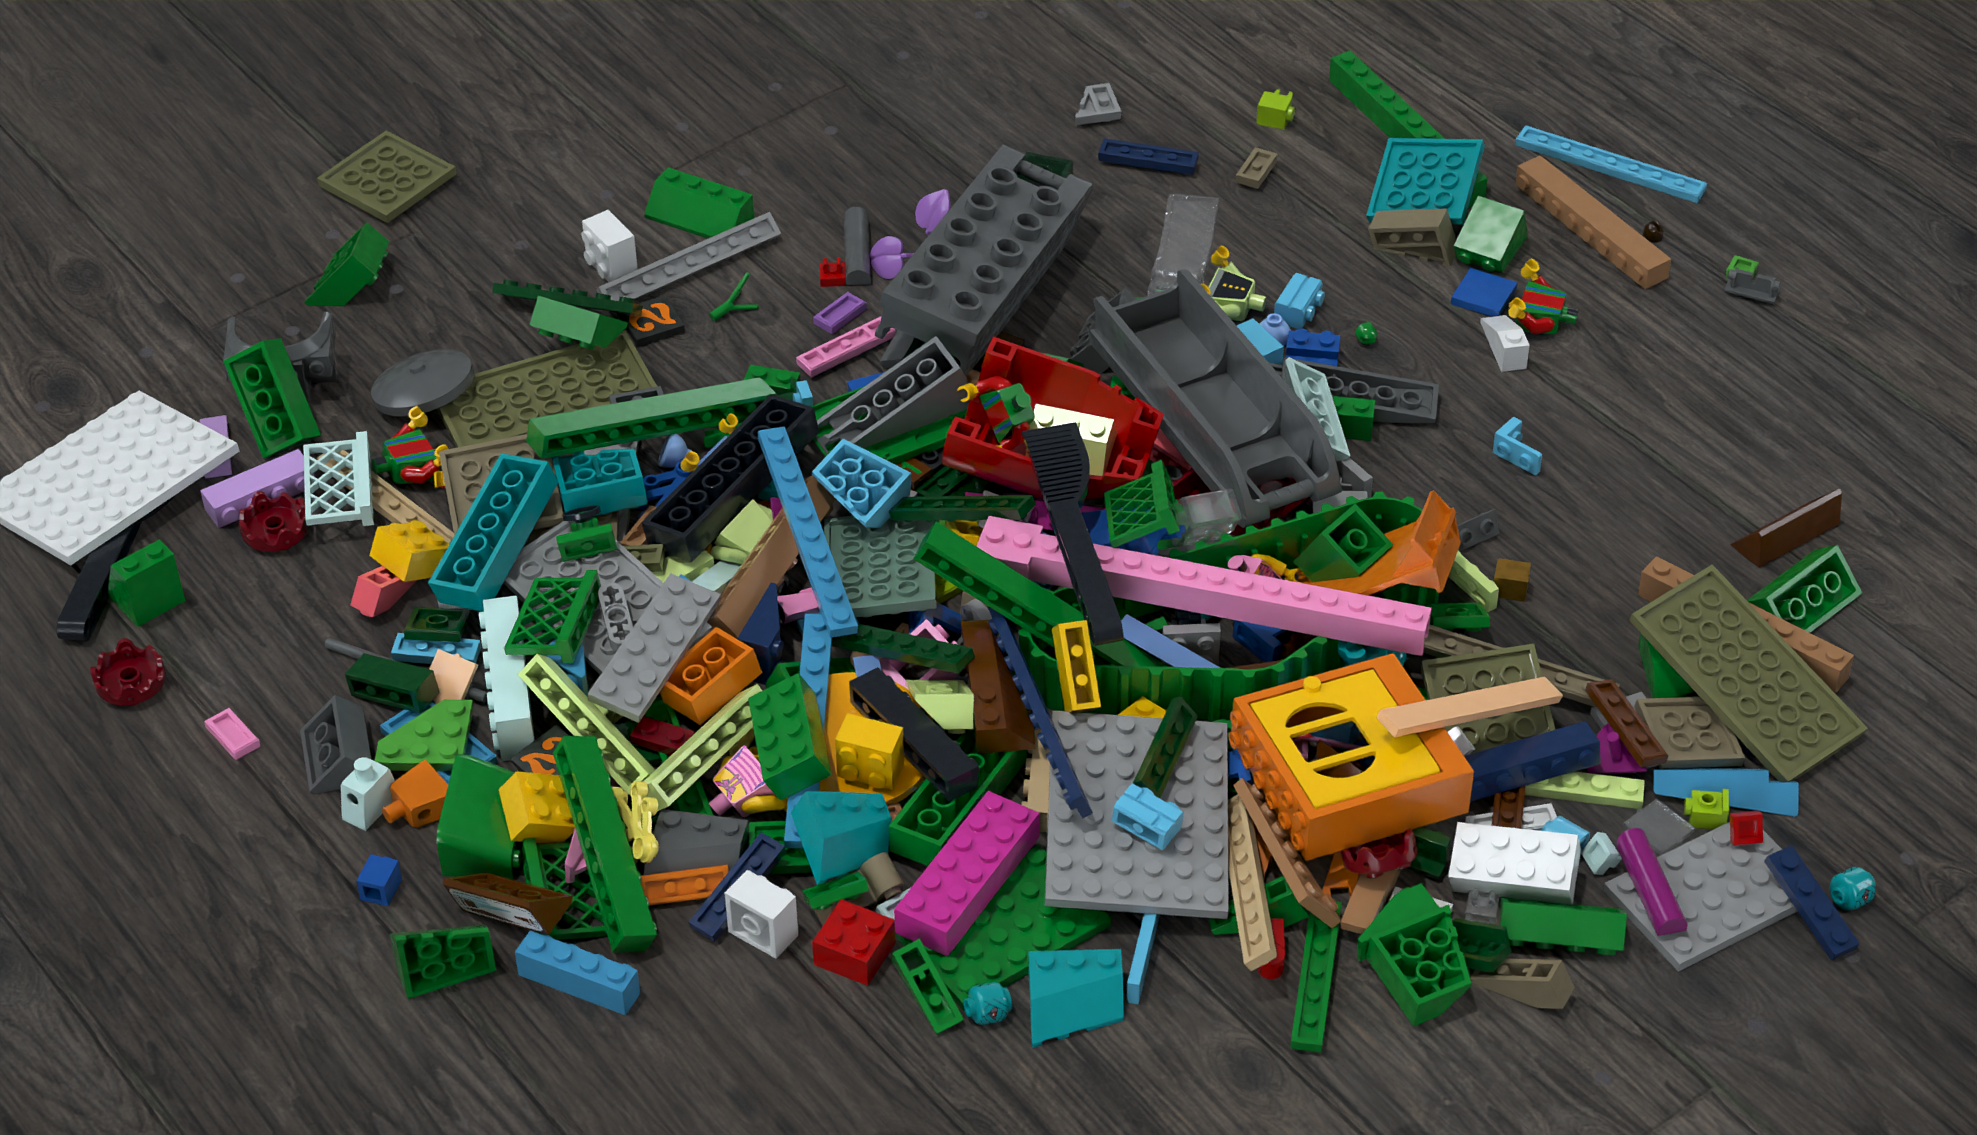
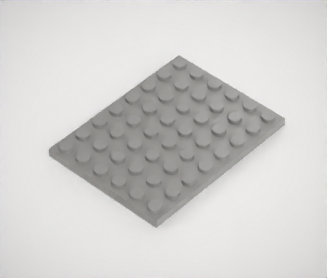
(1108, 867)

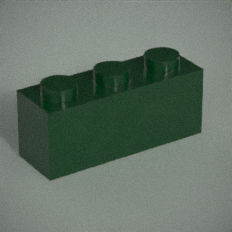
(392, 683)

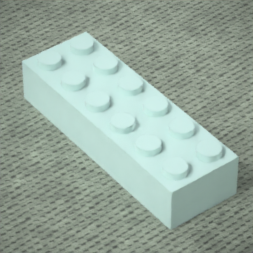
(509, 692)

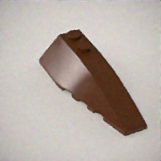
(998, 711)

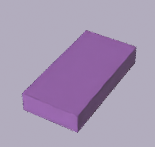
(839, 313)

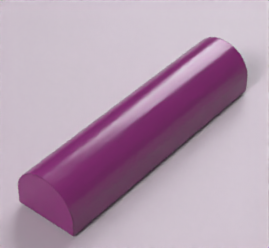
(1650, 882)

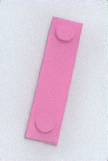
(842, 348)

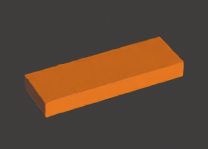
(682, 884)

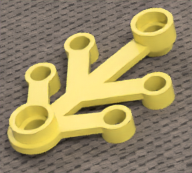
(644, 844)

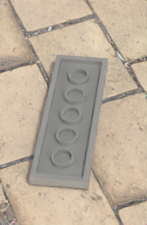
(654, 648)

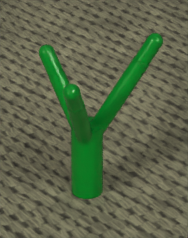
(728, 305)

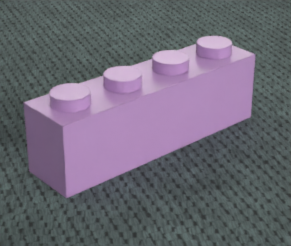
(274, 477)

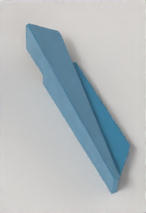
(1746, 787)

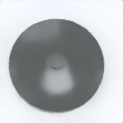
(422, 381)

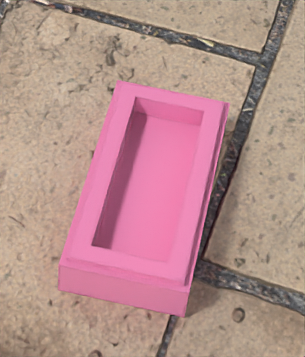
(232, 733)

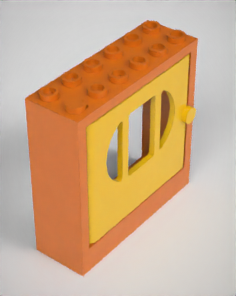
(1407, 786)

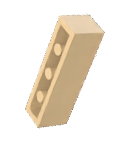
(1038, 786)

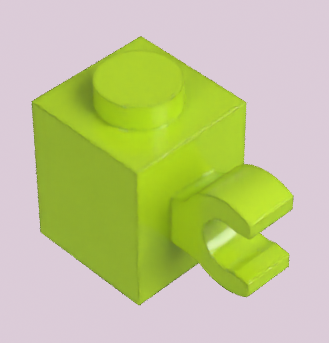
(1275, 109)

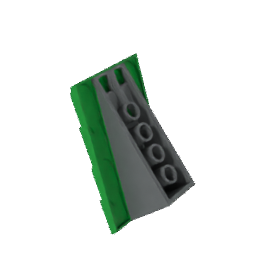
(900, 410)

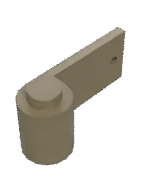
(882, 883)

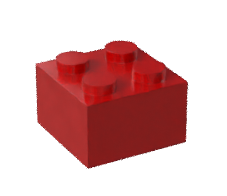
(854, 942)

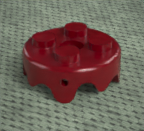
(264, 513)
(128, 662)
(1381, 855)

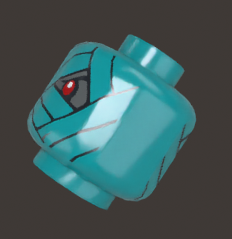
(1852, 888)
(988, 1003)

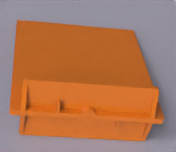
(1419, 557)

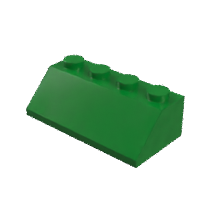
(697, 204)
(271, 397)
(1810, 589)
(1564, 925)

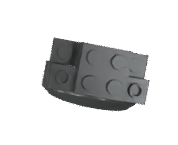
(310, 358)

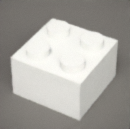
(609, 246)
(761, 913)

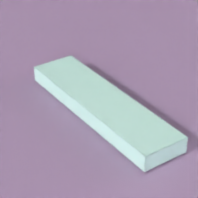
(717, 576)

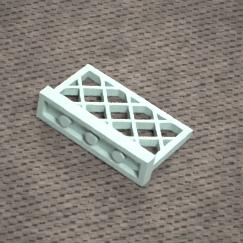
(361, 485)

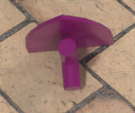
(1614, 755)

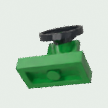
(586, 535)

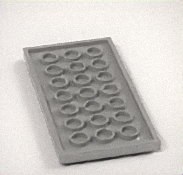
(543, 560)

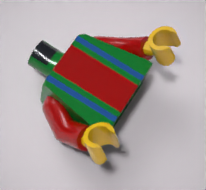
(1541, 305)
(1006, 408)
(409, 454)

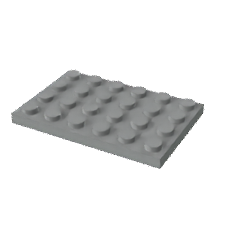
(1721, 891)

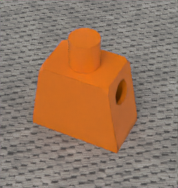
(417, 796)

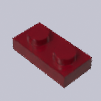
(659, 735)

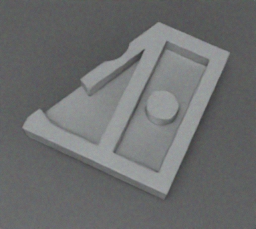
(1098, 105)

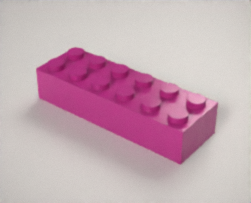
(967, 873)

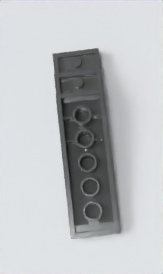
(1395, 397)

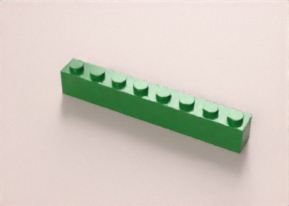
(604, 844)

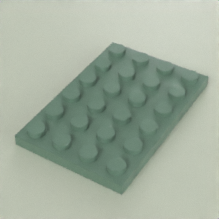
(880, 565)

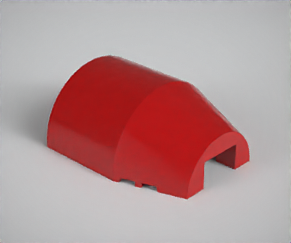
(1058, 385)

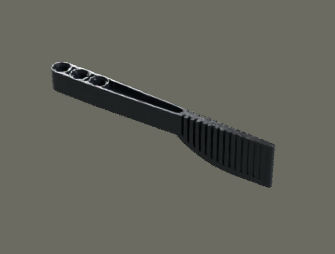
(1064, 480)
(91, 587)

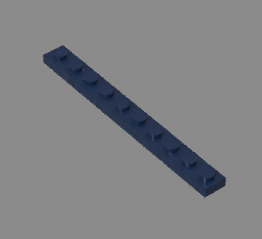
(1040, 717)

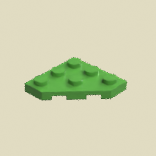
(431, 736)

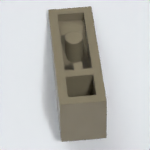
(1529, 981)

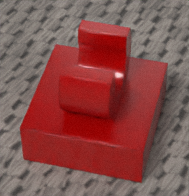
(832, 273)
(1746, 828)

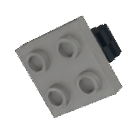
(1195, 635)

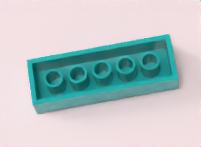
(493, 532)

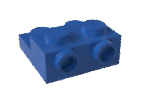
(1313, 347)

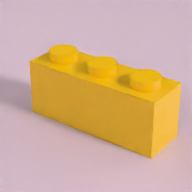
(1076, 667)

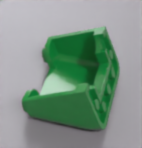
(473, 823)

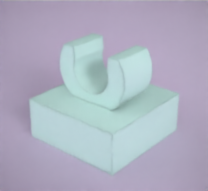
(1600, 854)

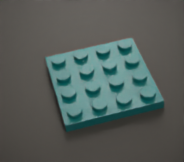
(1427, 176)

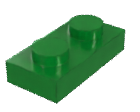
(776, 379)
(844, 888)

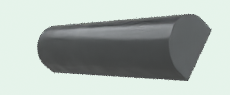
(857, 247)

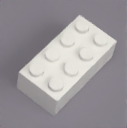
(1515, 863)

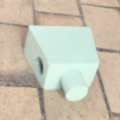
(365, 793)

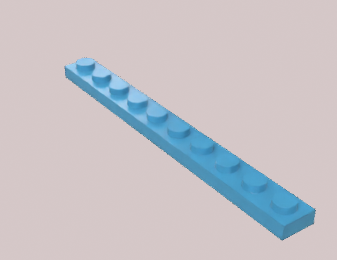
(807, 532)
(815, 671)

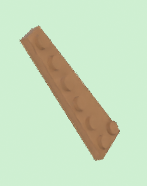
(1287, 858)

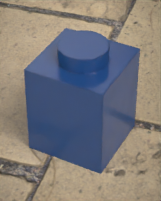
(379, 880)

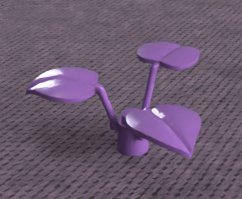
(887, 253)

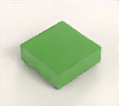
(1742, 264)

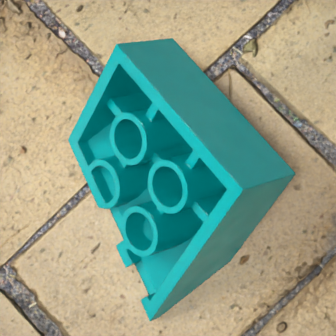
(603, 479)
(841, 830)
(1074, 992)

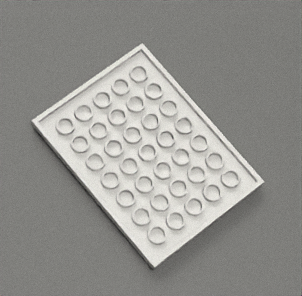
(108, 476)

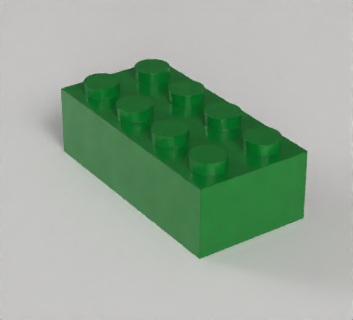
(789, 737)

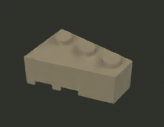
(1415, 232)

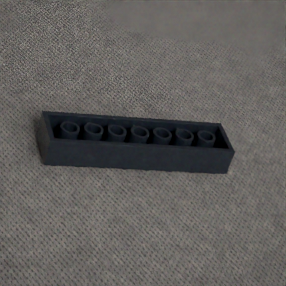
(726, 480)

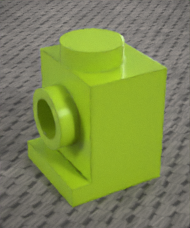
(1707, 808)

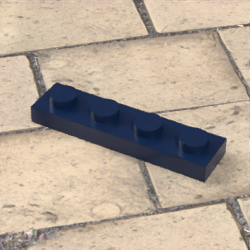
(1148, 156)
(758, 859)
(1811, 902)

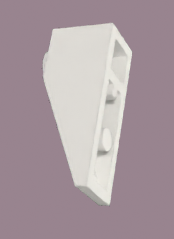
(1506, 342)

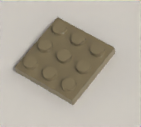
(1690, 733)

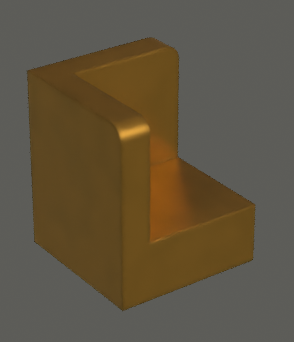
(1512, 579)

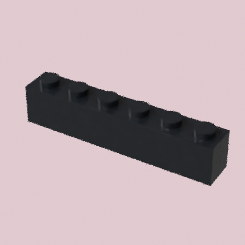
(924, 741)

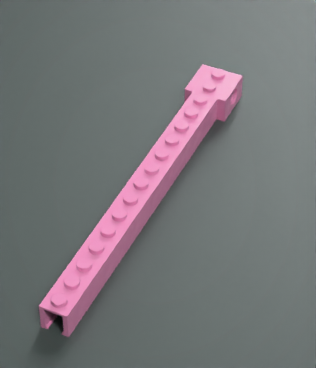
(1217, 590)

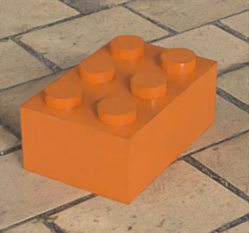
(710, 676)

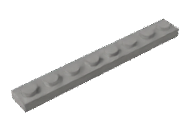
(693, 259)

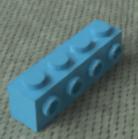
(577, 972)

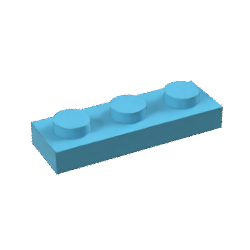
(424, 651)

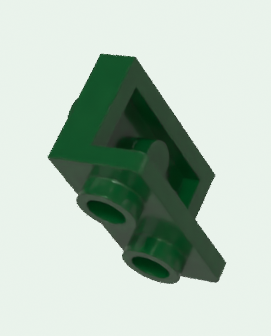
(1433, 852)
(1482, 944)

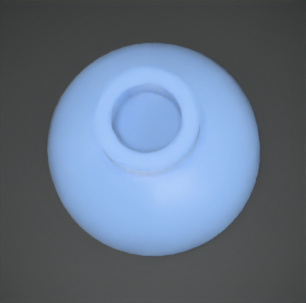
(1276, 327)
(672, 451)

